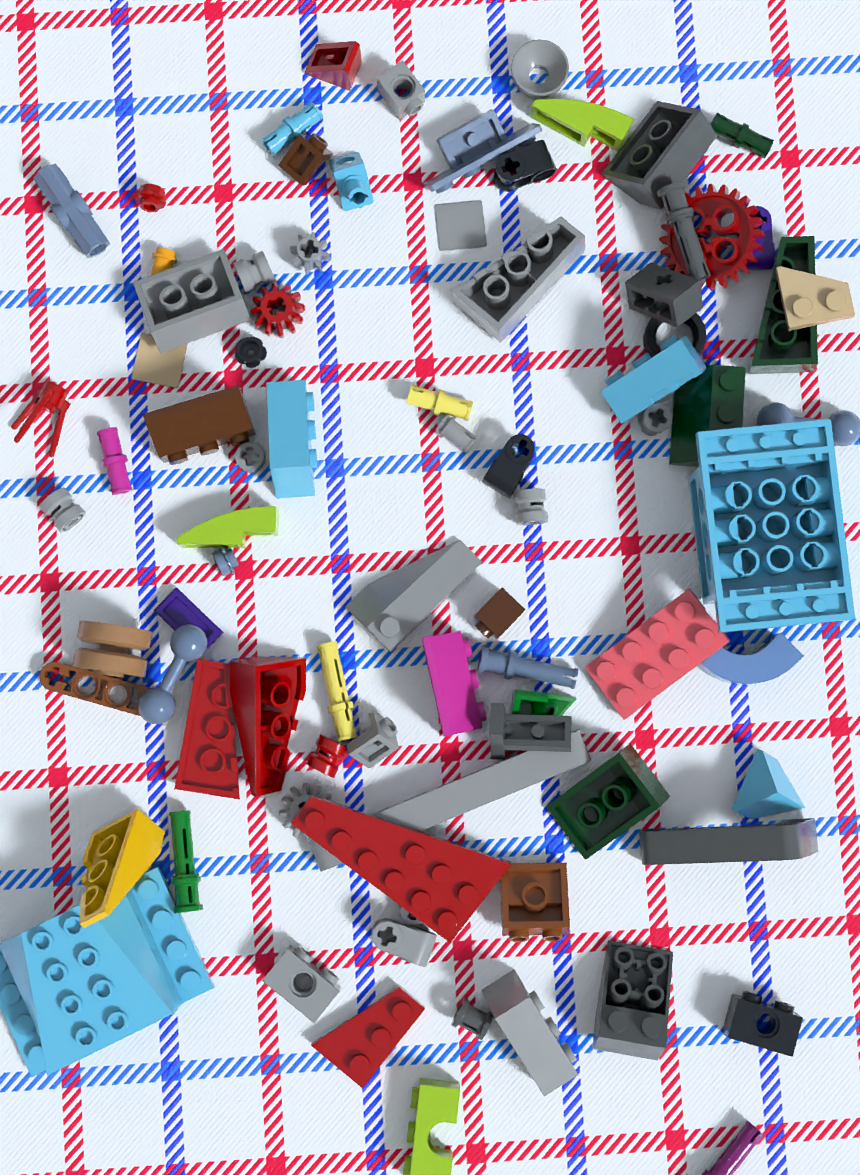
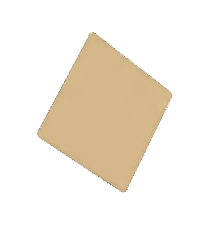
(158, 367)

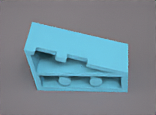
(290, 438)

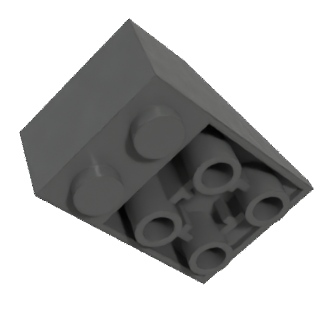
(633, 1001)

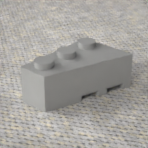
(530, 1032)

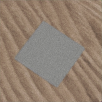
(460, 225)

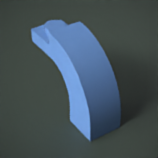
(765, 664)

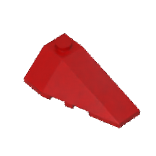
(265, 707)

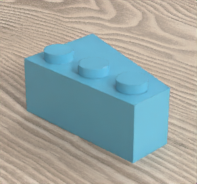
(652, 378)

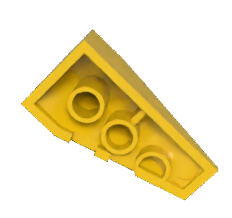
(116, 861)

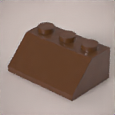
(200, 425)

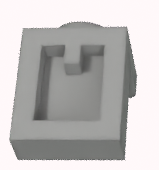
(375, 742)

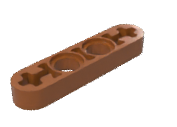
(102, 691)

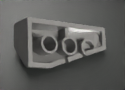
(406, 597)

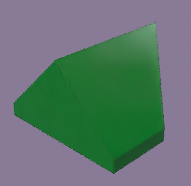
(539, 703)

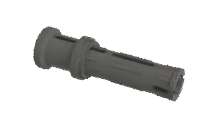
(680, 218)

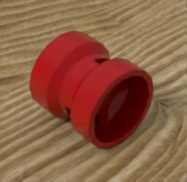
(323, 762)

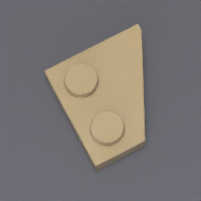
(812, 298)

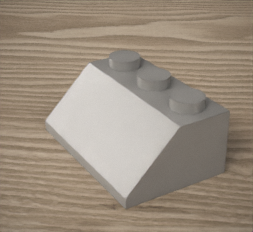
(191, 301)

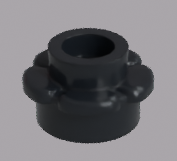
(247, 344)

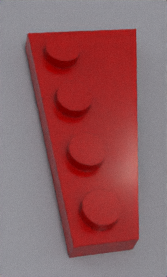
(209, 741)

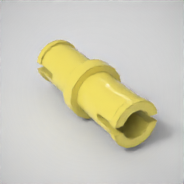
(439, 402)

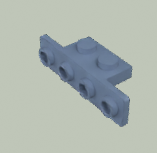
(474, 145)

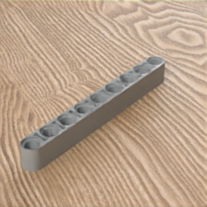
(474, 791)

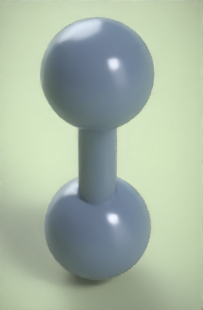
(844, 422)
(157, 703)

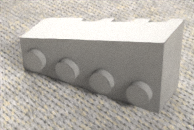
(518, 281)

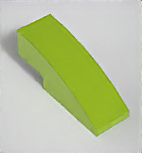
(583, 120)
(232, 528)

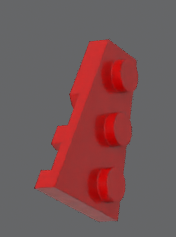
(370, 1036)

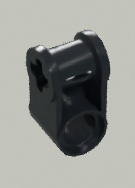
(529, 165)
(507, 469)

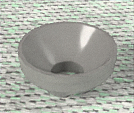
(541, 55)

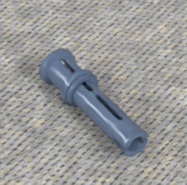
(511, 665)

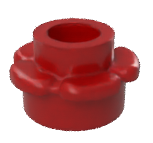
(151, 198)

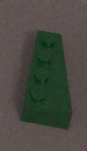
(776, 347)

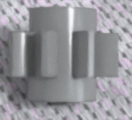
(303, 248)

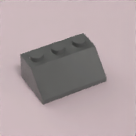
(660, 152)

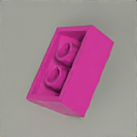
(453, 683)

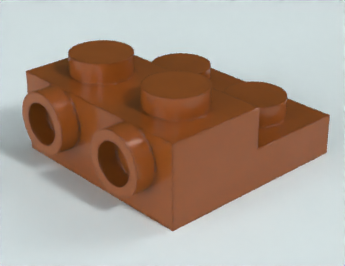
(535, 901)

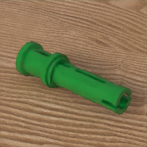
(185, 878)

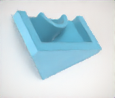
(766, 789)

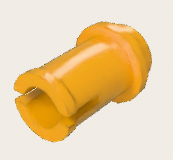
(163, 260)

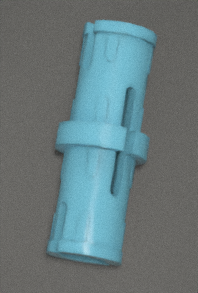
(291, 128)

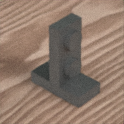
(527, 732)

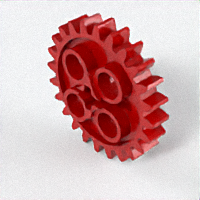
(713, 208)

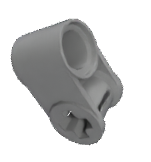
(409, 943)

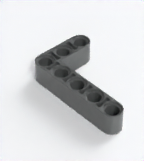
(719, 844)

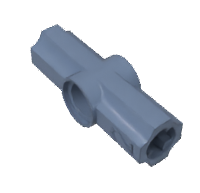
(71, 210)

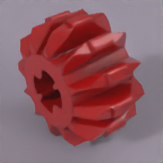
(281, 320)

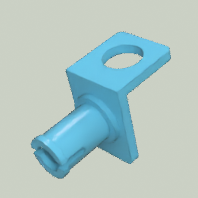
(351, 181)

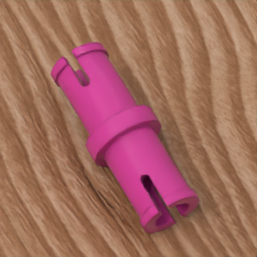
(114, 461)

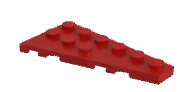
(415, 869)

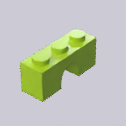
(434, 1103)

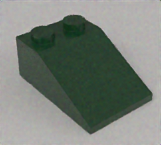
(608, 801)

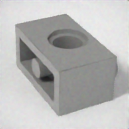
(309, 1001)

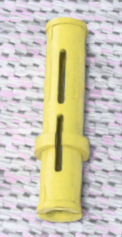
(337, 692)

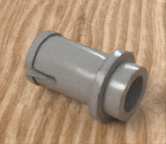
(456, 433)

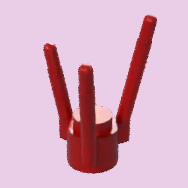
(49, 399)

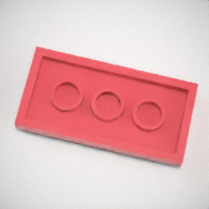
(657, 654)

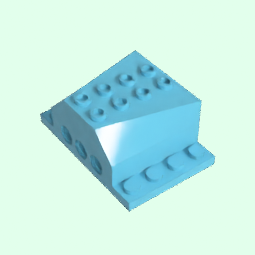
(770, 526)
(91, 986)

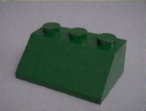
(705, 404)

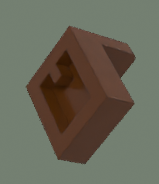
(305, 157)

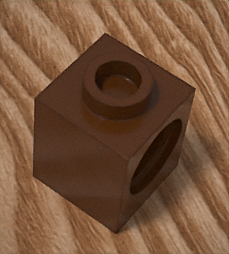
(498, 614)

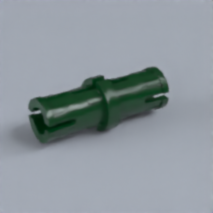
(741, 135)

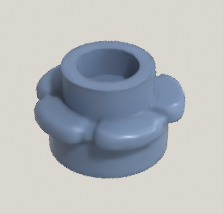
(225, 560)

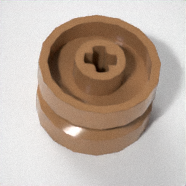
(112, 649)

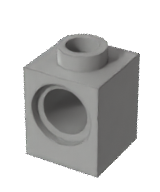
(401, 78)

